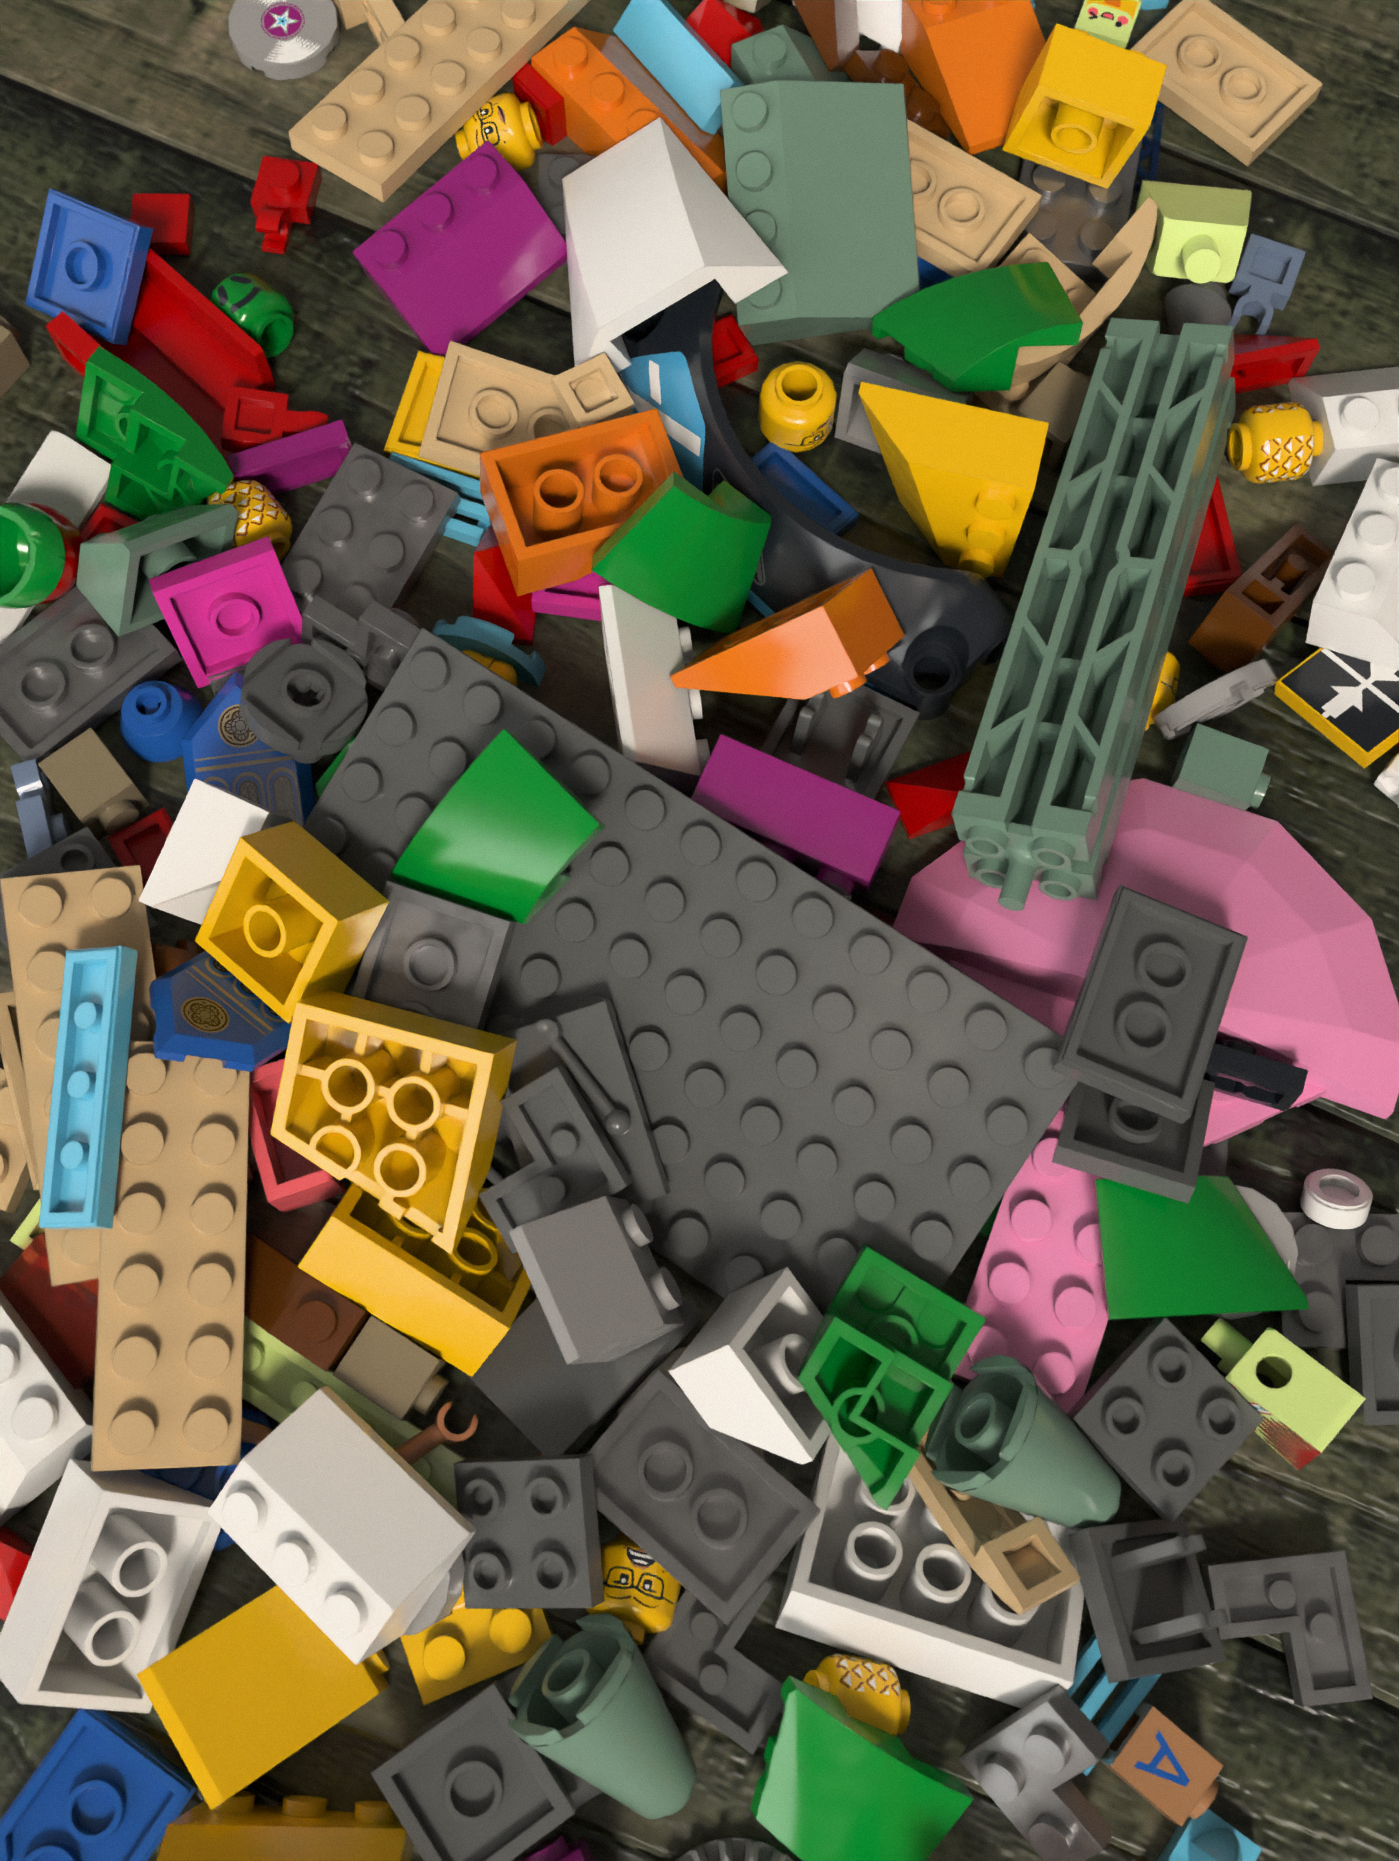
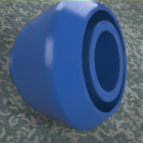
(156, 719)

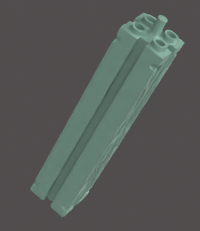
(1097, 613)

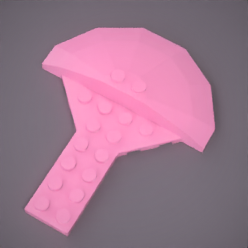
(1303, 995)

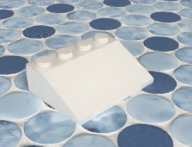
(909, 1599)

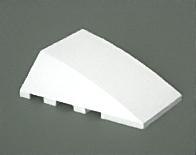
(646, 234)

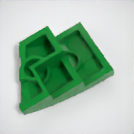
(976, 322)
(155, 446)
(689, 553)
(500, 835)
(1188, 1256)
(885, 1365)
(850, 1788)

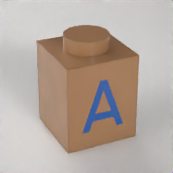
(1163, 1765)

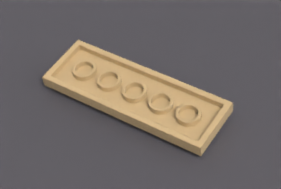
(423, 87)
(42, 922)
(174, 1270)

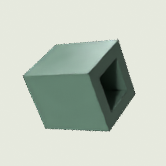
(1221, 768)

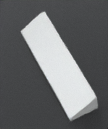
(66, 480)

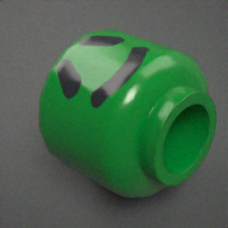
(257, 310)

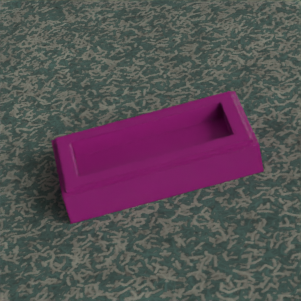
(294, 459)

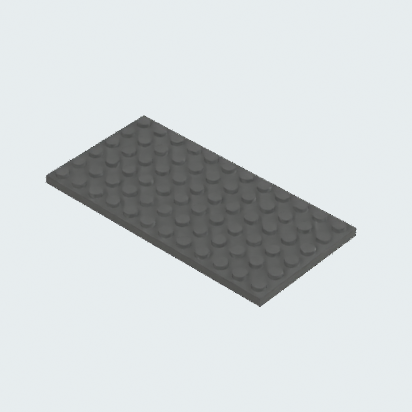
(784, 1041)

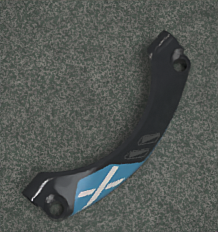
(945, 613)

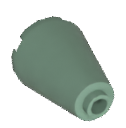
(1020, 1449)
(604, 1717)

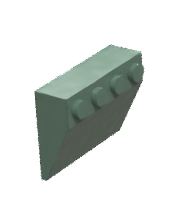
(830, 195)

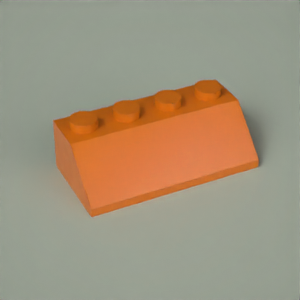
(615, 95)

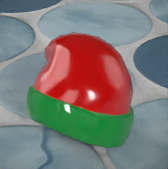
(36, 554)

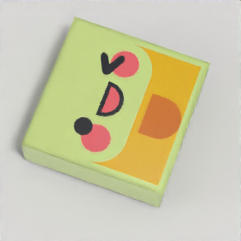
(1109, 19)

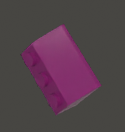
(463, 251)
(799, 815)

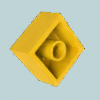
(1084, 106)
(289, 917)

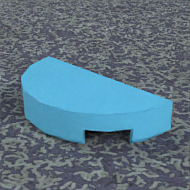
(492, 641)

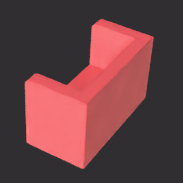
(286, 1175)

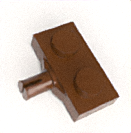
(890, 67)

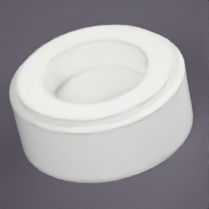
(1336, 1199)

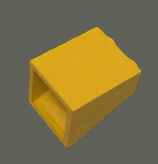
(255, 1692)

